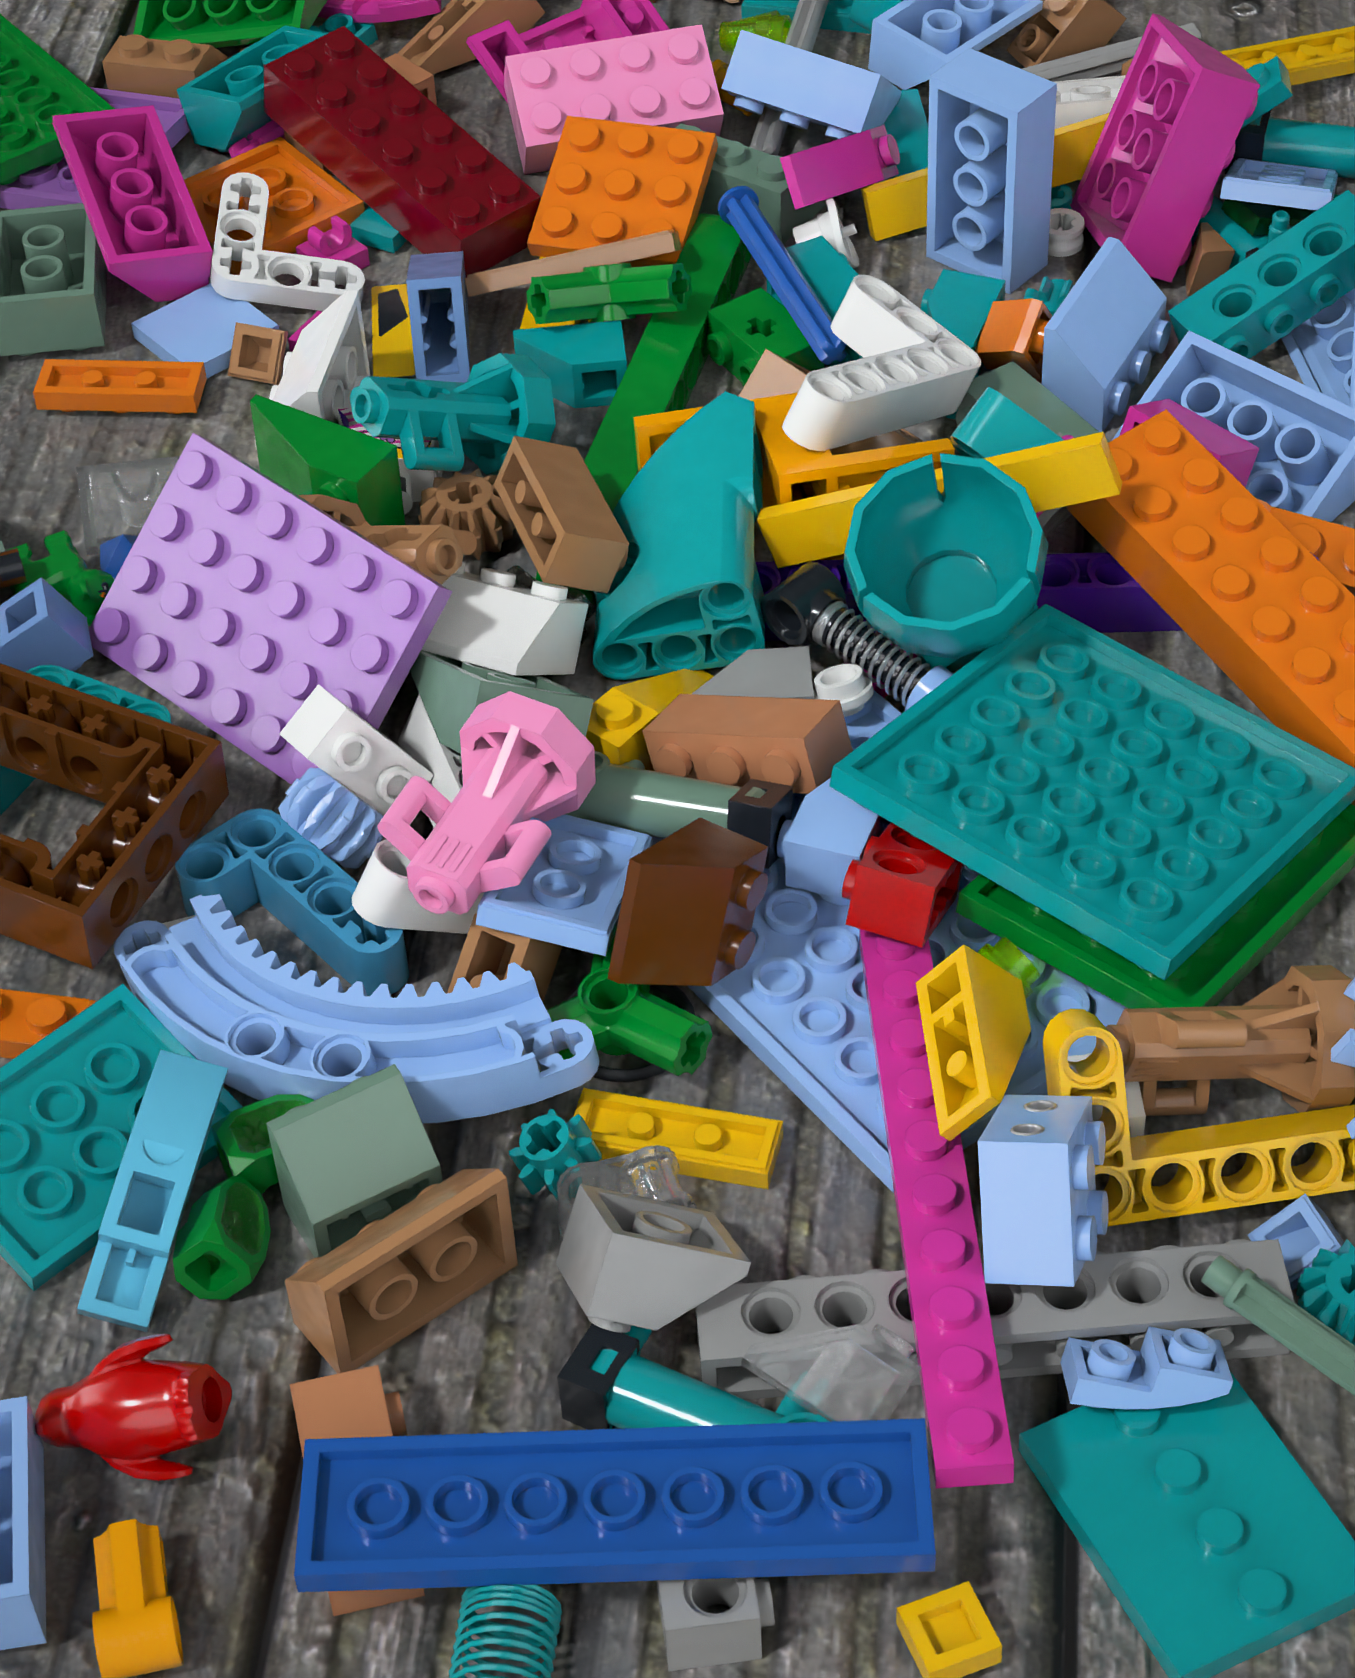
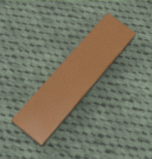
(573, 262)

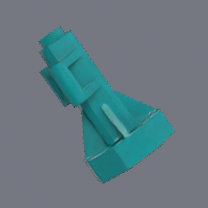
(472, 418)

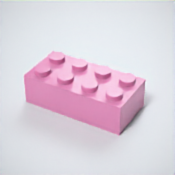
(628, 79)

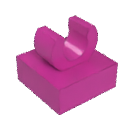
(335, 244)

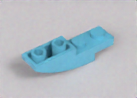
(151, 1191)

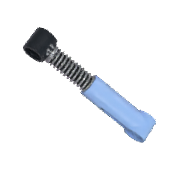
(814, 609)

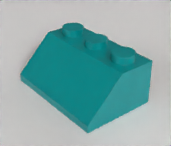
(230, 97)

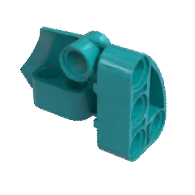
(690, 565)

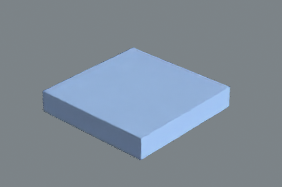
(197, 328)

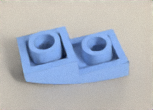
(1166, 1372)

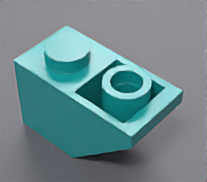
(579, 359)

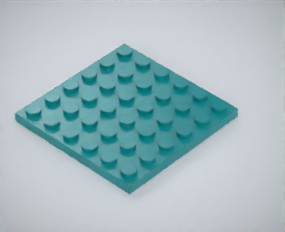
(1100, 788)

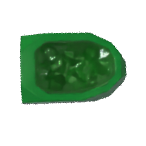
(244, 1139)
(222, 1240)

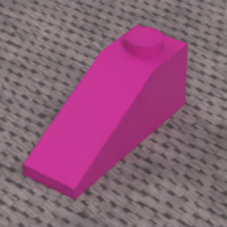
(840, 166)

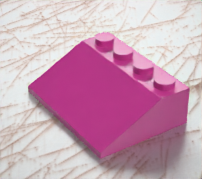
(1164, 147)

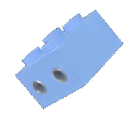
(1041, 1189)

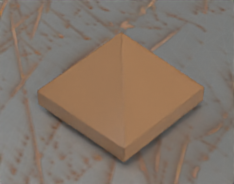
(257, 353)

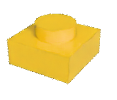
(949, 1633)

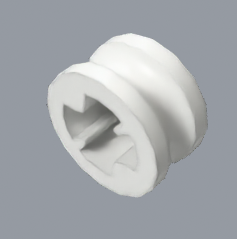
(1065, 232)

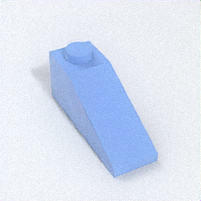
(825, 840)

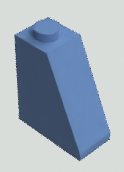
(439, 316)

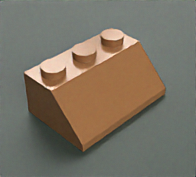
(405, 1268)

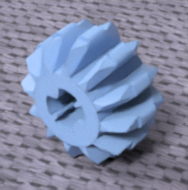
(331, 818)

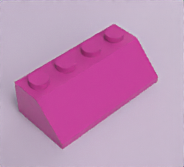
(136, 200)

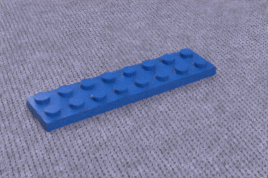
(615, 1505)

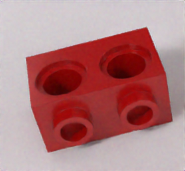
(900, 887)

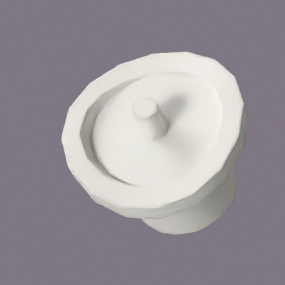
(831, 228)

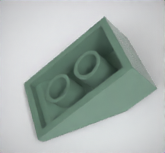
(455, 688)

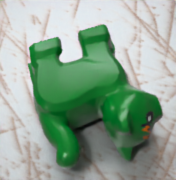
(66, 574)

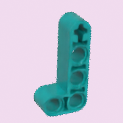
(997, 428)

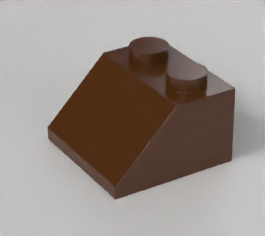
(689, 908)

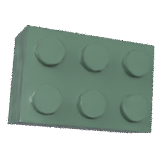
(50, 281)

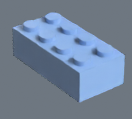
(990, 168)

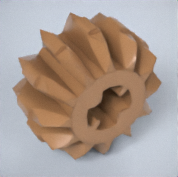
(470, 505)

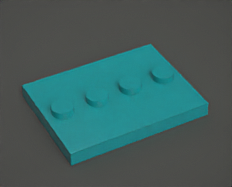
(67, 1128)
(1197, 1526)

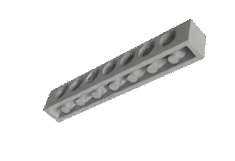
(1027, 1324)

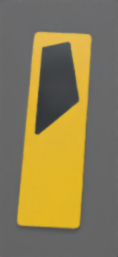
(391, 332)

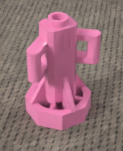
(516, 766)

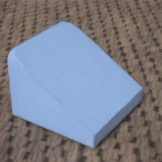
(1301, 1234)

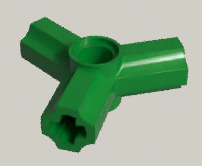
(609, 293)
(635, 1022)

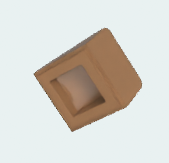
(1208, 259)

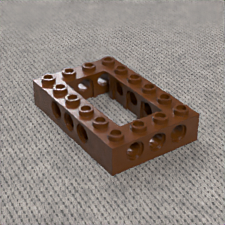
(157, 794)

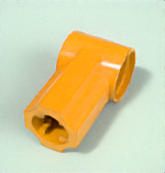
(137, 1617)

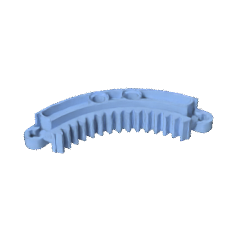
(291, 1035)

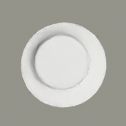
(845, 684)

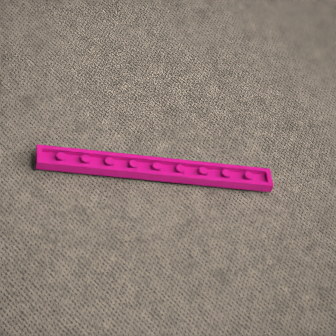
(936, 1233)

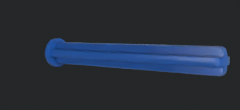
(741, 210)

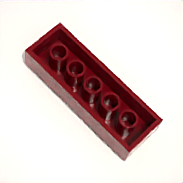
(399, 151)

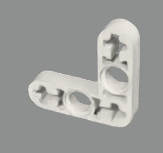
(261, 266)

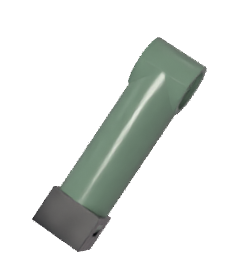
(666, 802)

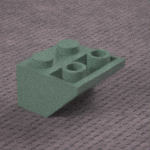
(351, 1158)

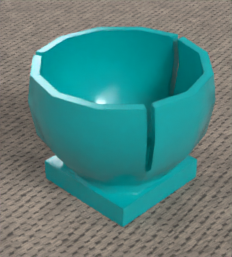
(945, 567)

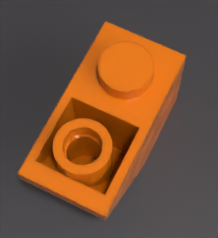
(1015, 334)

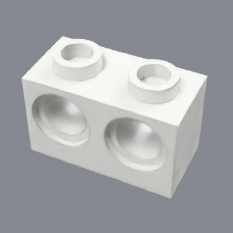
(351, 750)

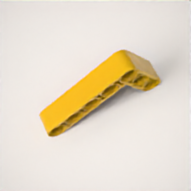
(1198, 1151)

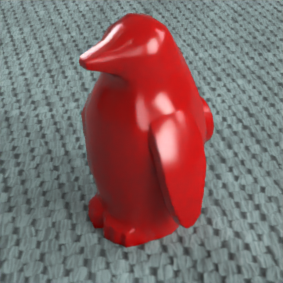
(137, 1410)

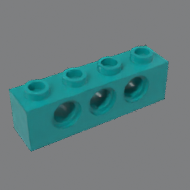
(1276, 284)

